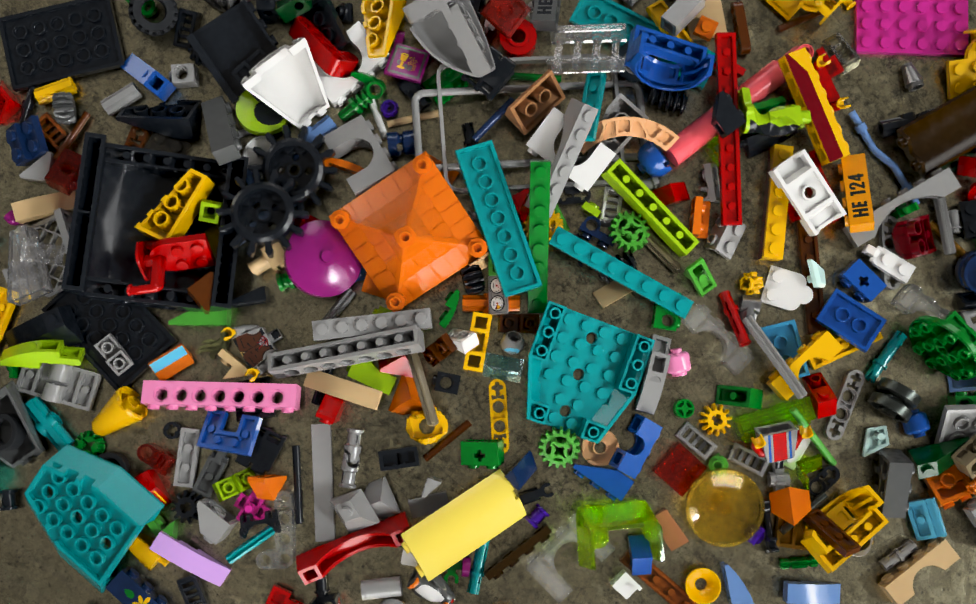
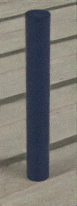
(492, 120)

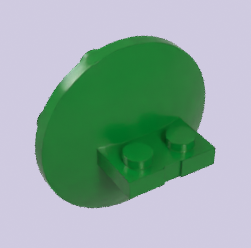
(947, 342)

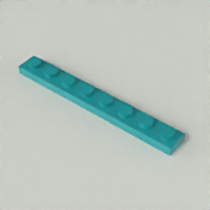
(621, 272)

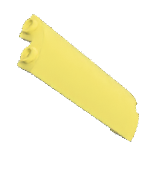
(463, 525)

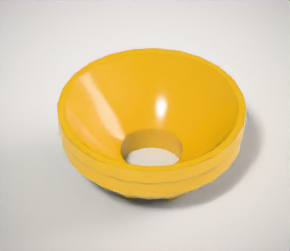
(711, 590)

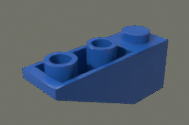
(148, 77)
(609, 479)

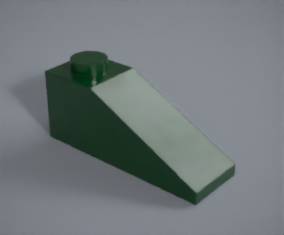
(935, 458)

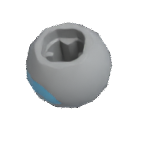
(512, 342)

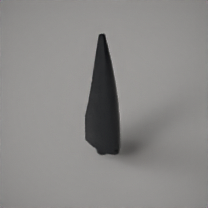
(756, 143)

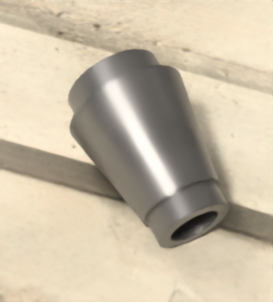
(912, 78)

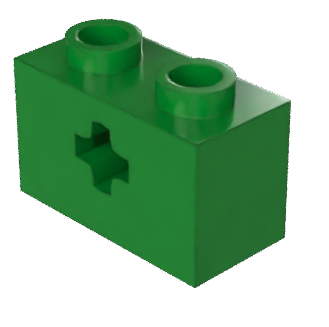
(491, 448)

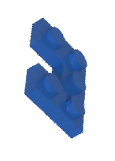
(240, 443)

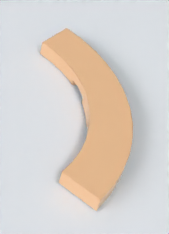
(633, 127)

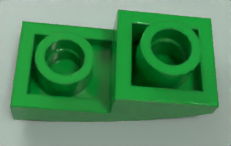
(452, 303)

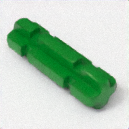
(797, 562)

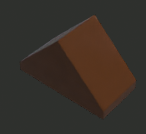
(202, 291)

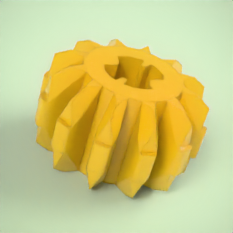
(709, 423)

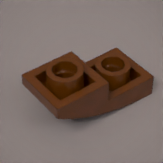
(518, 322)
(439, 350)

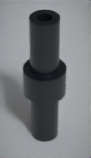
(27, 105)

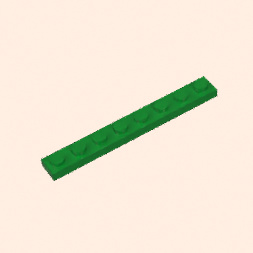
(539, 230)

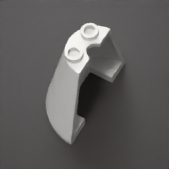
(289, 83)

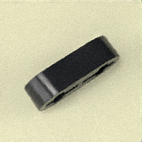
(573, 200)

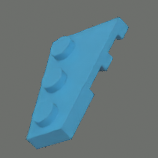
(786, 341)

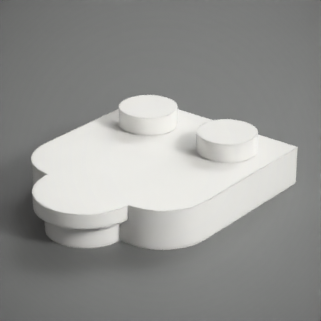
(785, 289)

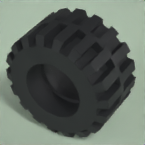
(149, 28)

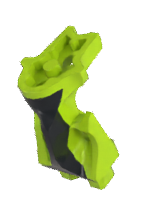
(776, 122)

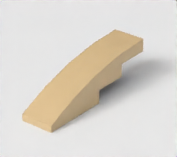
(344, 389)

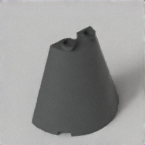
(12, 403)

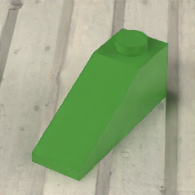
(191, 318)

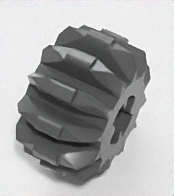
(64, 108)

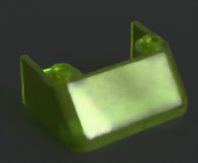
(597, 519)

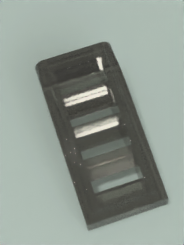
(846, 49)

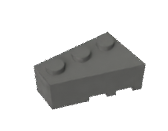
(894, 482)

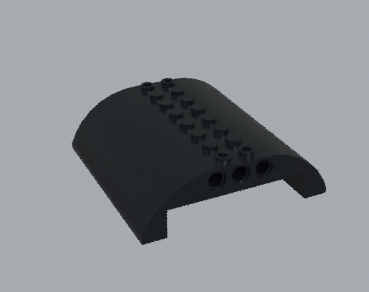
(113, 195)

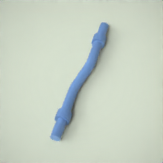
(861, 128)

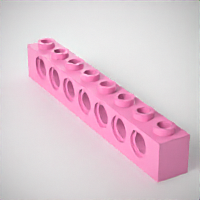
(153, 390)

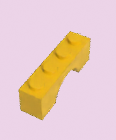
(822, 347)

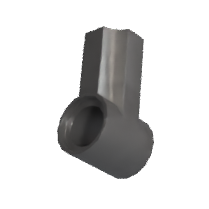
(749, 306)

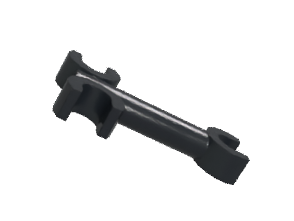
(770, 540)

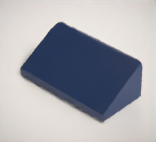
(522, 471)

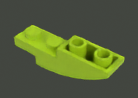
(34, 353)

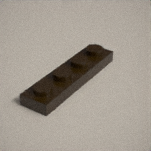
(512, 556)

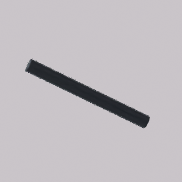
(297, 484)

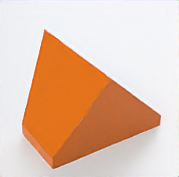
(405, 397)
(790, 504)

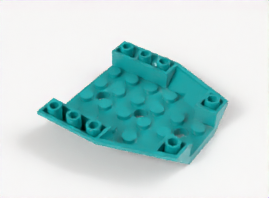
(609, 369)
(110, 507)

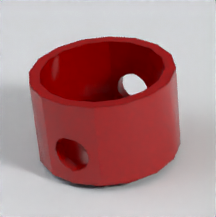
(523, 49)

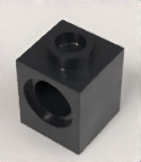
(455, 382)

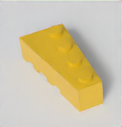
(178, 208)

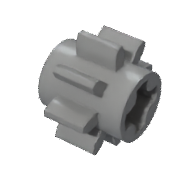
(778, 479)

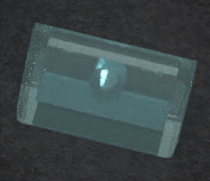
(503, 367)

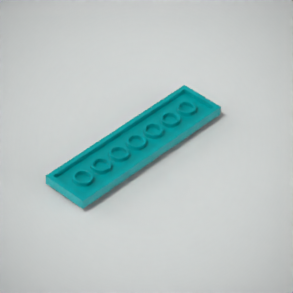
(611, 12)
(498, 218)

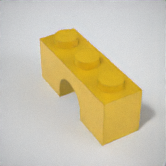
(481, 326)

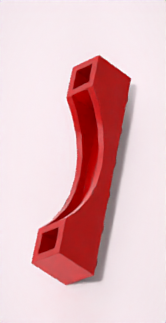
(319, 561)

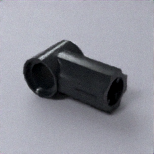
(409, 89)
(889, 126)

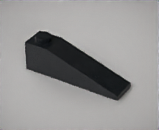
(174, 120)
(53, 324)

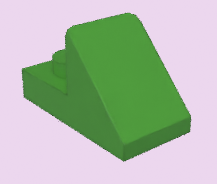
(700, 277)
(159, 525)

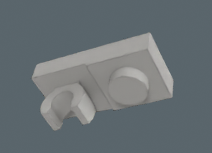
(710, 175)

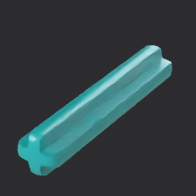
(250, 544)

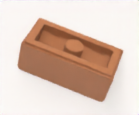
(672, 533)

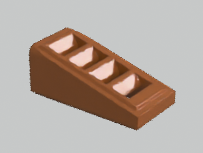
(44, 119)

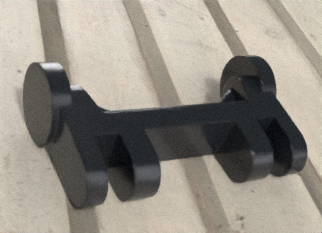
(271, 520)

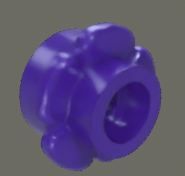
(384, 108)

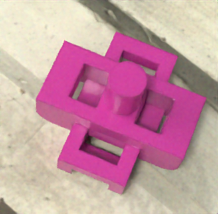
(248, 507)

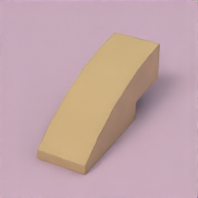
(42, 206)

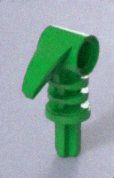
(356, 104)

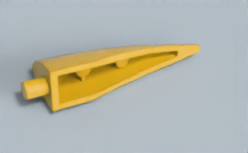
(147, 557)

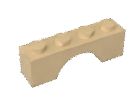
(899, 583)

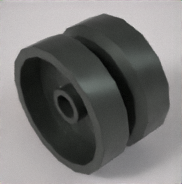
(894, 399)

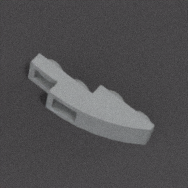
(654, 376)

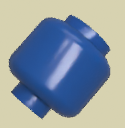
(917, 424)

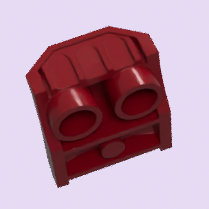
(913, 237)

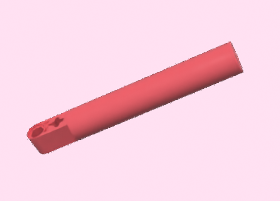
(702, 131)

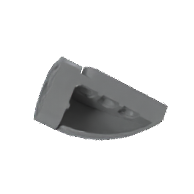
(451, 34)

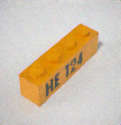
(857, 193)

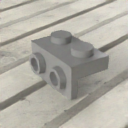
(724, 238)

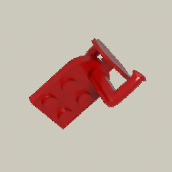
(169, 255)

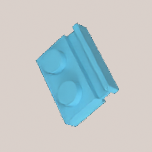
(926, 519)

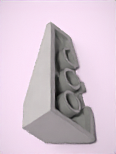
(619, 107)

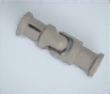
(351, 454)

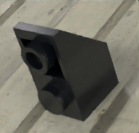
(725, 115)

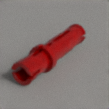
(731, 311)

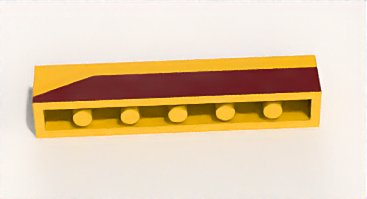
(810, 95)
(774, 209)

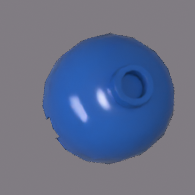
(652, 160)

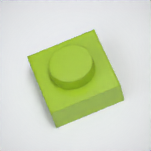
(590, 209)

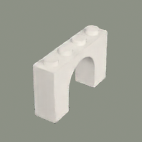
(340, 89)
(543, 144)

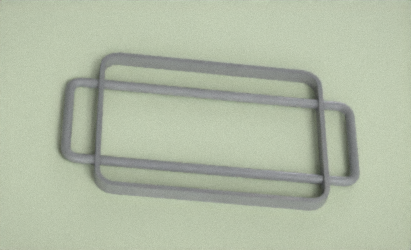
(614, 83)

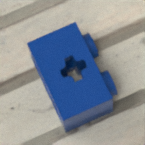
(870, 285)

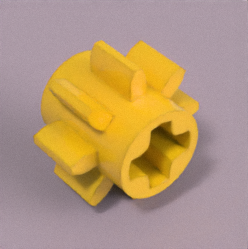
(751, 283)

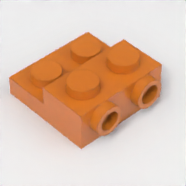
(949, 487)

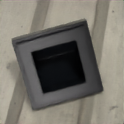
(966, 300)

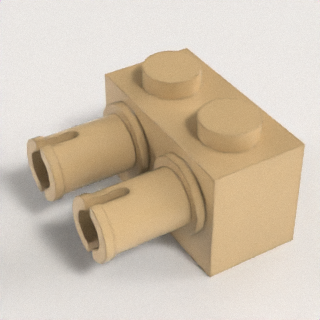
(263, 262)

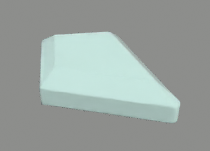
(817, 274)
(875, 439)

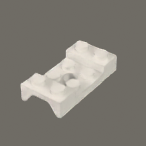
(793, 178)

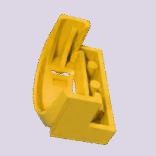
(867, 521)

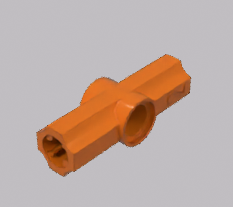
(480, 303)

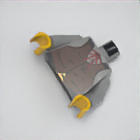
(254, 345)

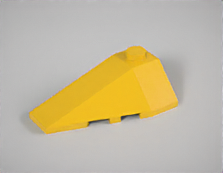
(381, 24)

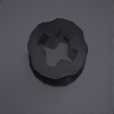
(8, 499)

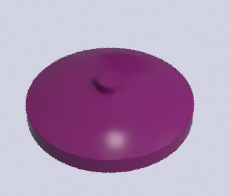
(321, 261)

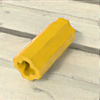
(45, 93)

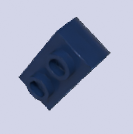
(602, 239)

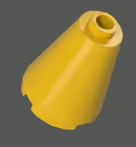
(119, 412)

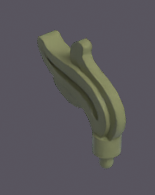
(214, 346)

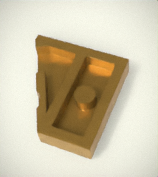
(792, 537)

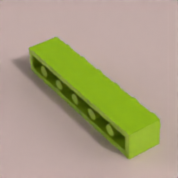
(650, 207)

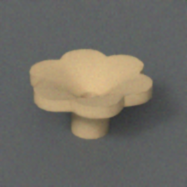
(480, 261)

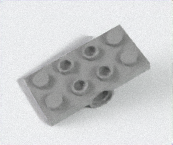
(61, 384)

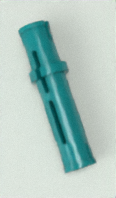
(880, 363)
(477, 570)

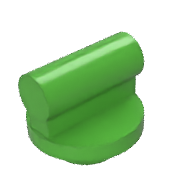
(718, 461)

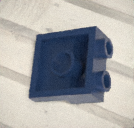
(26, 141)

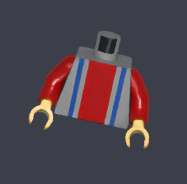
(779, 441)

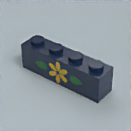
(133, 590)

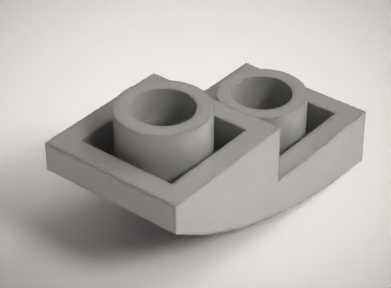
(114, 353)

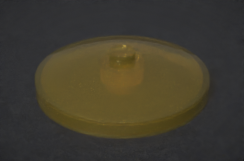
(724, 507)

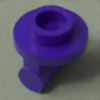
(757, 537)

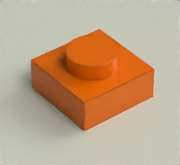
(705, 28)

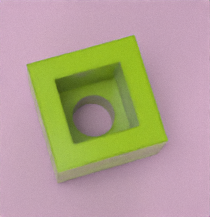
(205, 215)

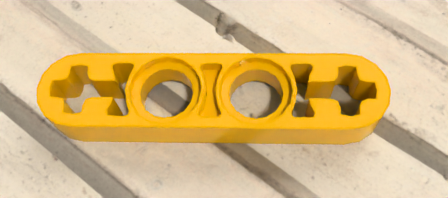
(502, 416)

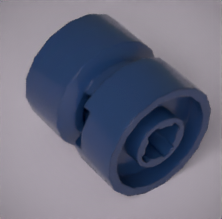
(407, 140)

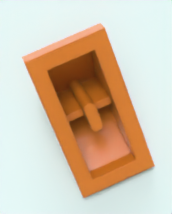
(267, 485)

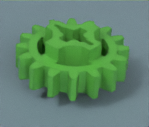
(628, 238)
(561, 439)

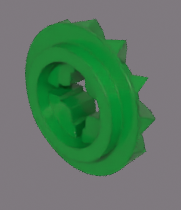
(89, 436)

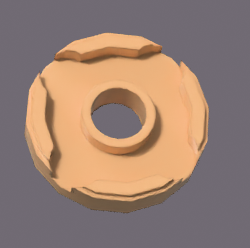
(599, 459)

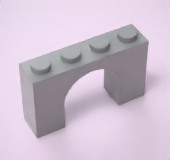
(678, 15)
(357, 135)

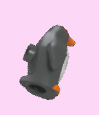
(434, 591)

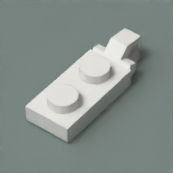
(889, 263)

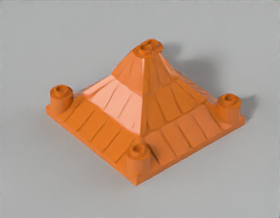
(409, 232)

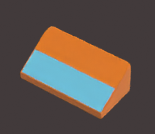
(171, 362)

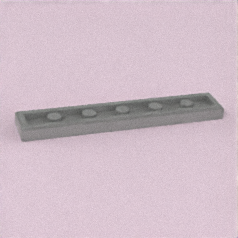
(323, 482)

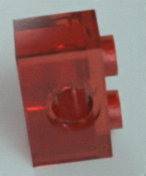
(57, 176)

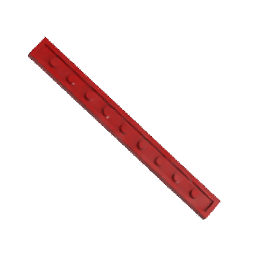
(729, 146)

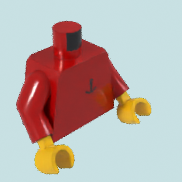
(826, 82)

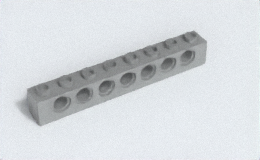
(346, 352)

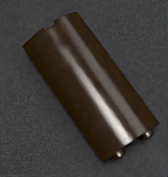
(940, 134)

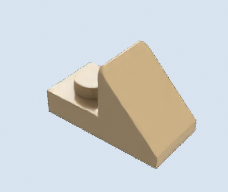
(238, 367)

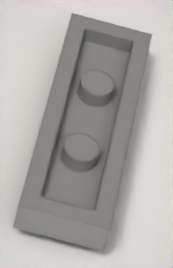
(187, 458)

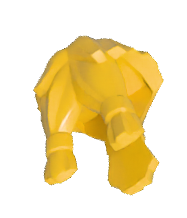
(415, 433)

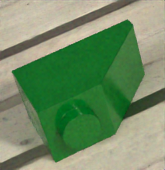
(739, 396)

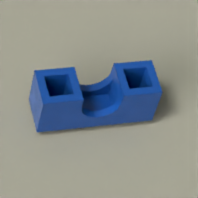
(645, 435)

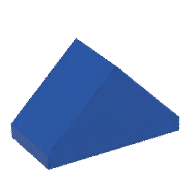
(640, 555)

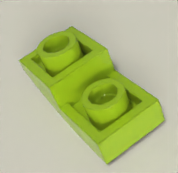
(233, 484)

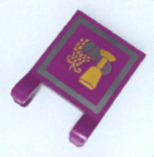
(406, 61)

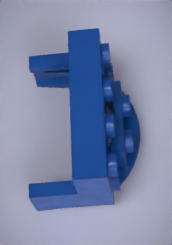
(661, 75)

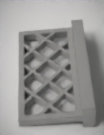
(63, 227)

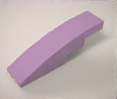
(190, 559)

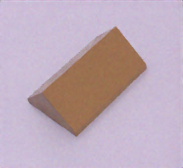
(535, 102)

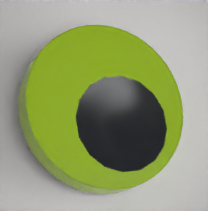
(257, 116)

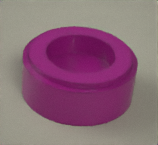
(466, 562)

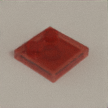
(505, 15)
(679, 469)

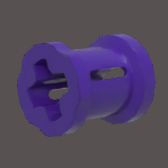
(537, 516)

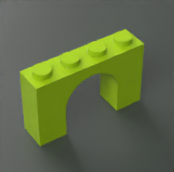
(369, 374)

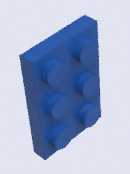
(850, 320)

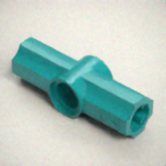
(48, 423)

